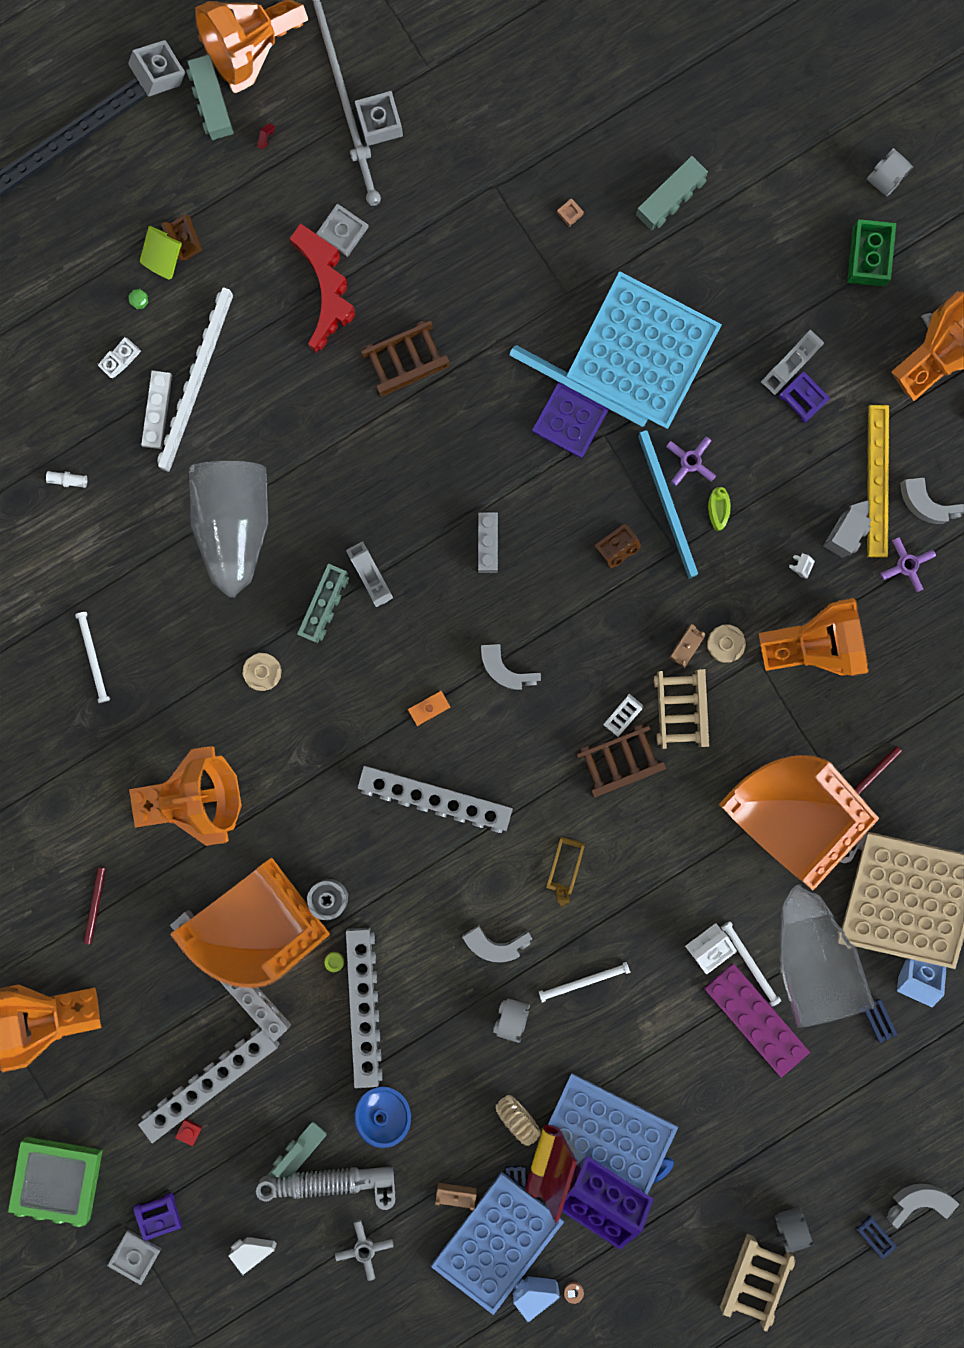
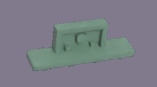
(297, 1152)

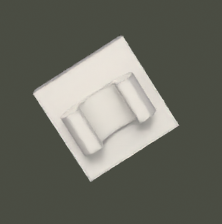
(804, 565)

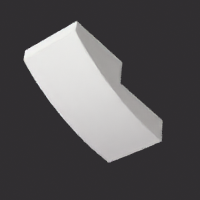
(119, 359)

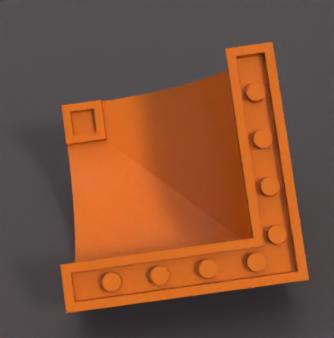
(800, 814)
(252, 930)

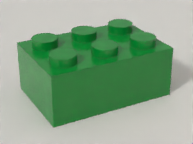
(871, 253)

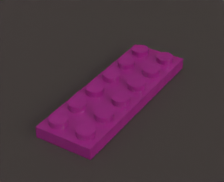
(757, 1020)

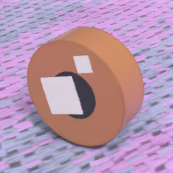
(573, 1292)

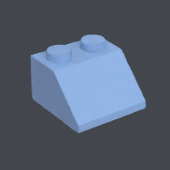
(922, 981)
(534, 1295)

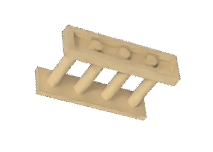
(699, 717)
(737, 1284)

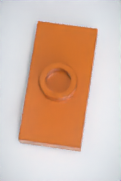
(429, 708)

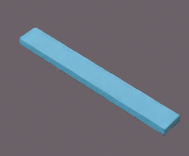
(560, 376)
(668, 504)

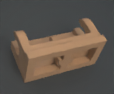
(687, 646)
(456, 1196)

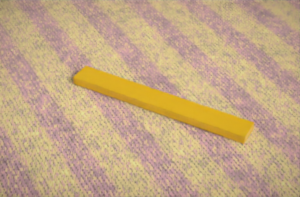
(878, 480)

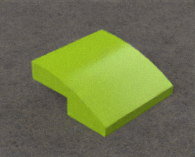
(160, 252)

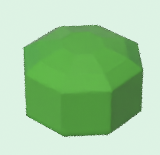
(138, 299)

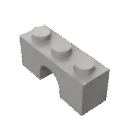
(488, 543)

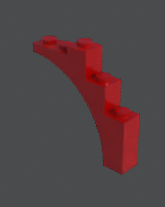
(334, 308)

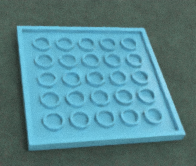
(643, 350)

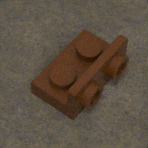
(618, 546)

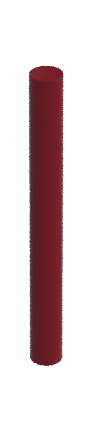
(877, 770)
(94, 905)

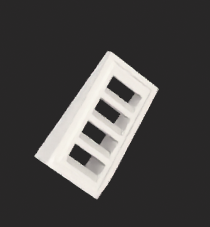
(612, 727)

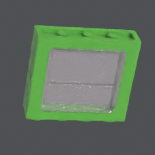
(55, 1181)

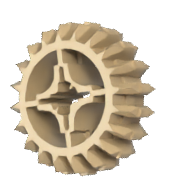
(518, 1120)

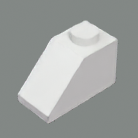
(250, 1252)

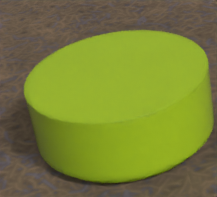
(334, 961)

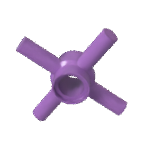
(694, 454)
(915, 561)

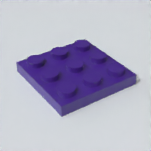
(570, 420)

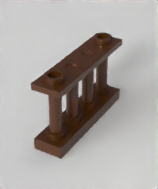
(403, 377)
(635, 772)

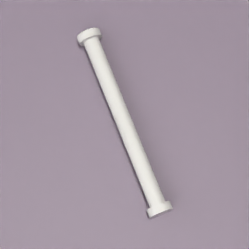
(92, 657)
(583, 982)
(774, 1000)

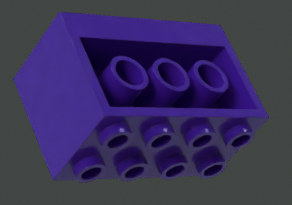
(606, 1203)

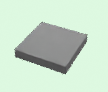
(342, 230)
(134, 1257)

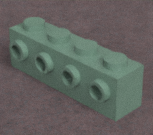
(210, 97)
(672, 193)
(322, 603)

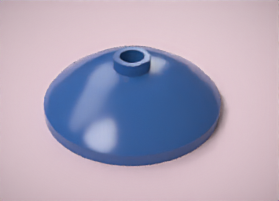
(394, 1116)

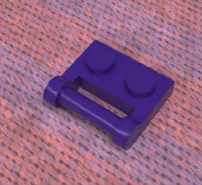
(809, 392)
(158, 1223)

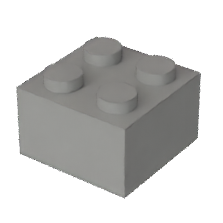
(156, 68)
(379, 118)
(847, 533)

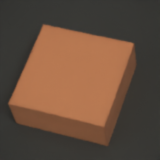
(570, 212)

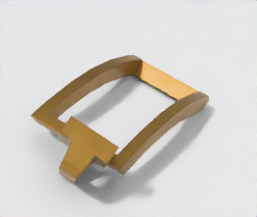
(560, 889)

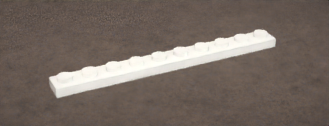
(197, 374)

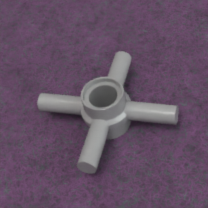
(364, 1257)

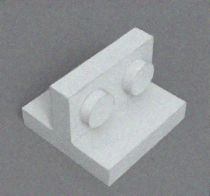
(711, 948)

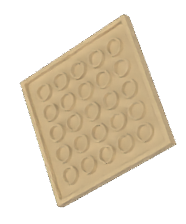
(907, 901)

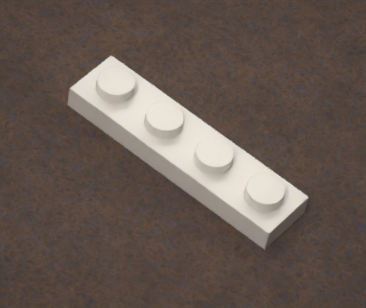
(156, 409)

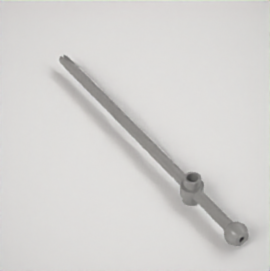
(359, 153)

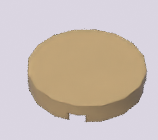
(726, 643)
(262, 671)

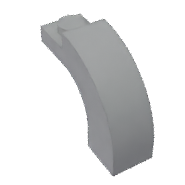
(792, 362)
(923, 507)
(369, 574)
(498, 672)
(493, 951)
(920, 1196)

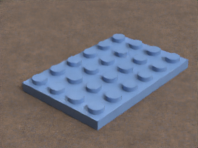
(613, 1132)
(497, 1243)

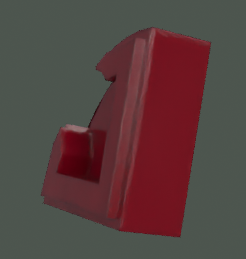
(264, 133)

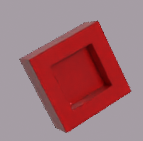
(188, 1132)

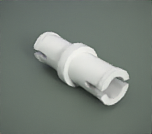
(66, 479)

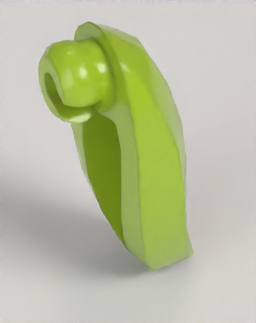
(719, 508)

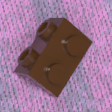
(184, 232)

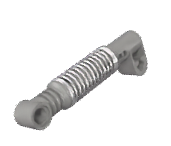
(330, 1182)

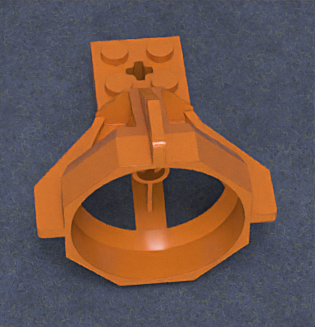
(242, 41)
(939, 353)
(812, 643)
(181, 800)
(47, 1020)

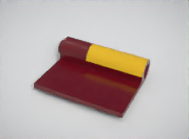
(551, 1170)

